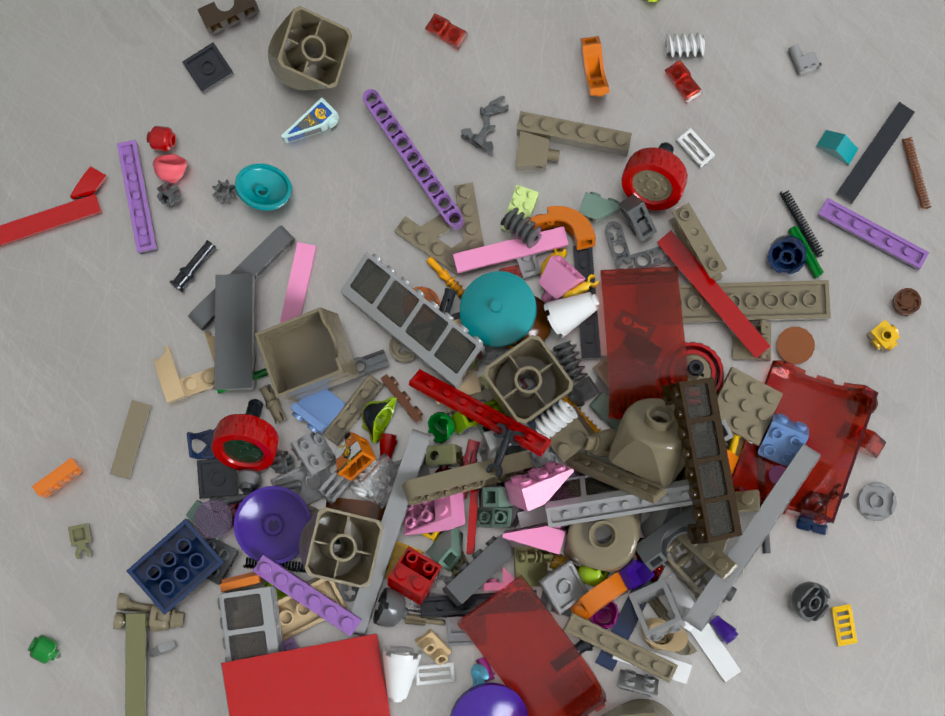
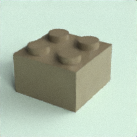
(570, 438)

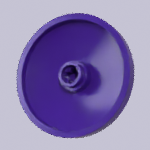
(271, 523)
(489, 700)

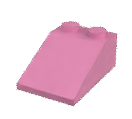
(538, 536)

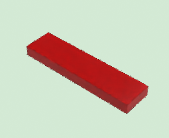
(472, 522)

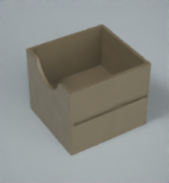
(307, 354)

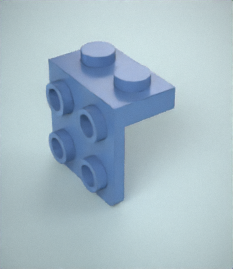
(318, 410)
(783, 439)

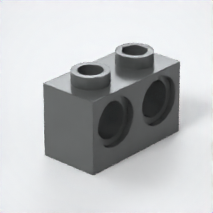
(637, 217)

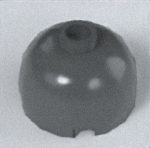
(810, 601)
(390, 609)

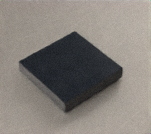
(207, 67)
(216, 479)

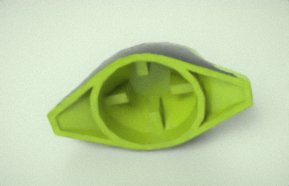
(377, 416)

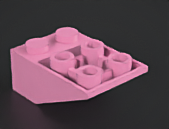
(537, 485)
(435, 515)

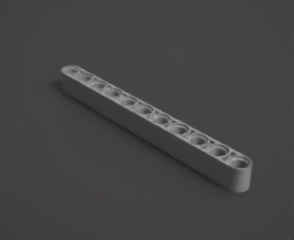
(392, 524)
(754, 535)

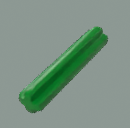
(811, 260)

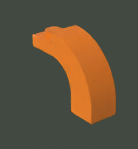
(593, 66)
(573, 221)
(600, 596)

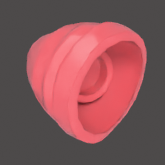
(170, 167)

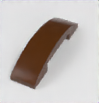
(358, 507)

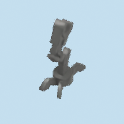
(478, 139)

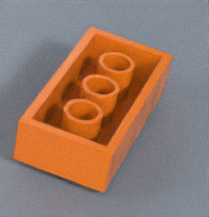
(57, 478)

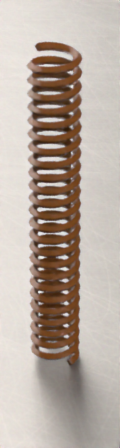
(912, 172)

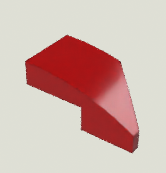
(88, 183)

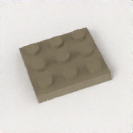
(747, 405)

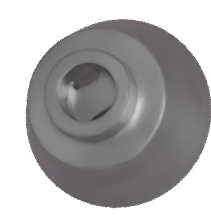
(248, 480)

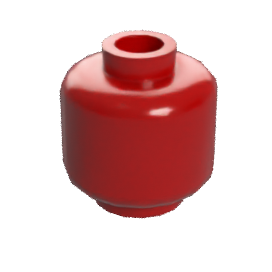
(161, 138)

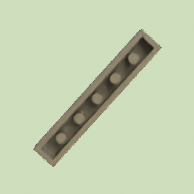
(575, 133)

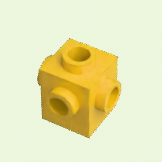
(878, 333)

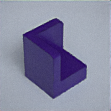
(636, 574)

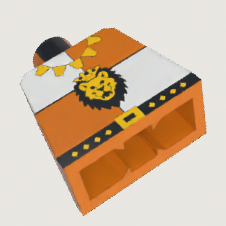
(353, 456)

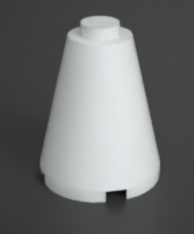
(570, 312)
(399, 670)

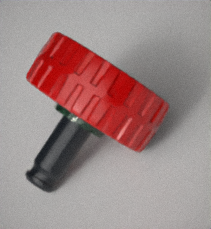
(245, 439)

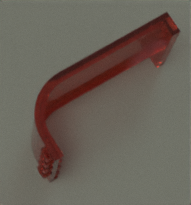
(642, 334)
(533, 653)

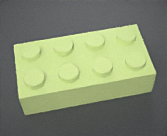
(523, 199)

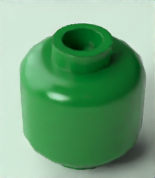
(43, 649)

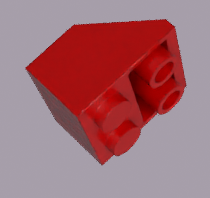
(414, 575)

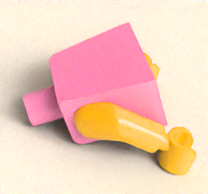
(561, 278)

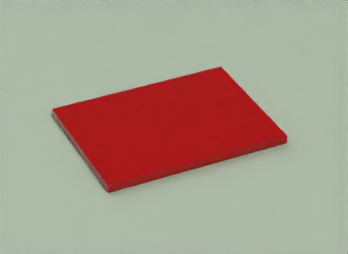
(310, 681)

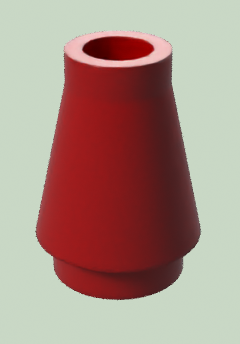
(387, 444)

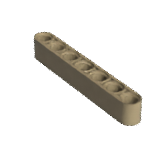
(465, 478)

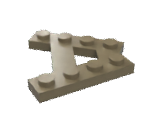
(426, 236)
(712, 553)

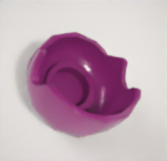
(606, 616)

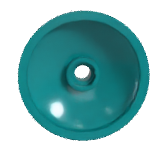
(263, 186)

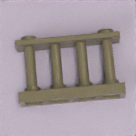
(694, 237)
(676, 568)

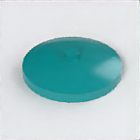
(498, 309)

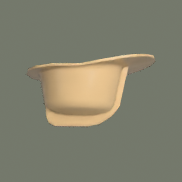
(670, 642)

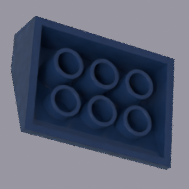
(175, 566)

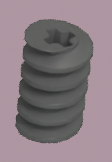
(522, 230)
(569, 360)

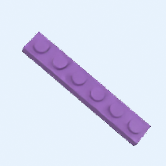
(136, 196)
(873, 234)
(307, 595)

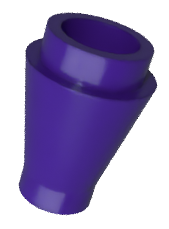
(725, 631)

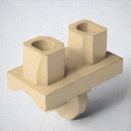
(434, 646)

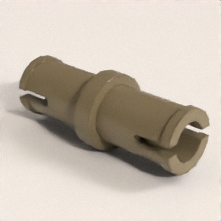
(272, 404)

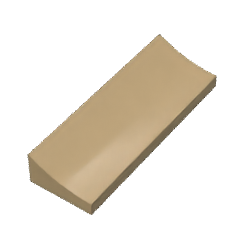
(297, 617)

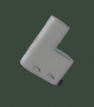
(802, 62)

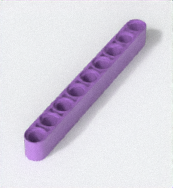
(409, 151)

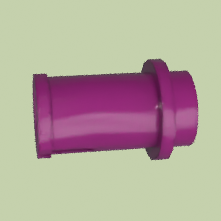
(484, 662)

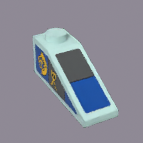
(315, 120)

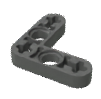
(625, 256)

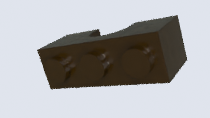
(216, 19)

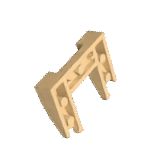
(179, 389)

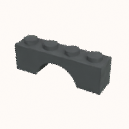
(655, 546)

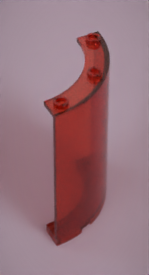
(836, 426)

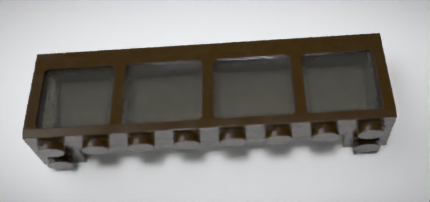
(705, 460)

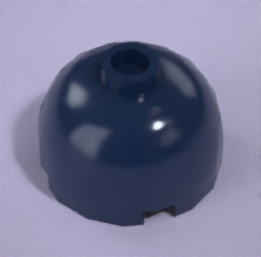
(787, 254)

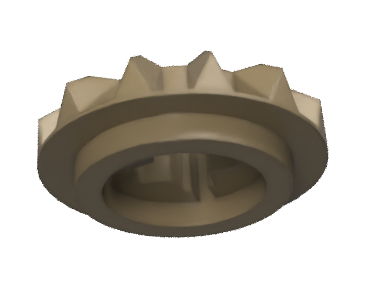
(394, 348)

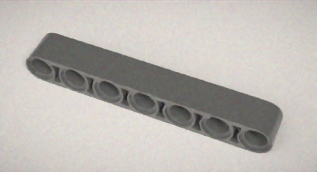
(255, 263)

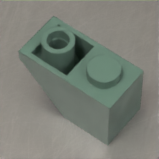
(598, 208)
(494, 497)
(447, 548)

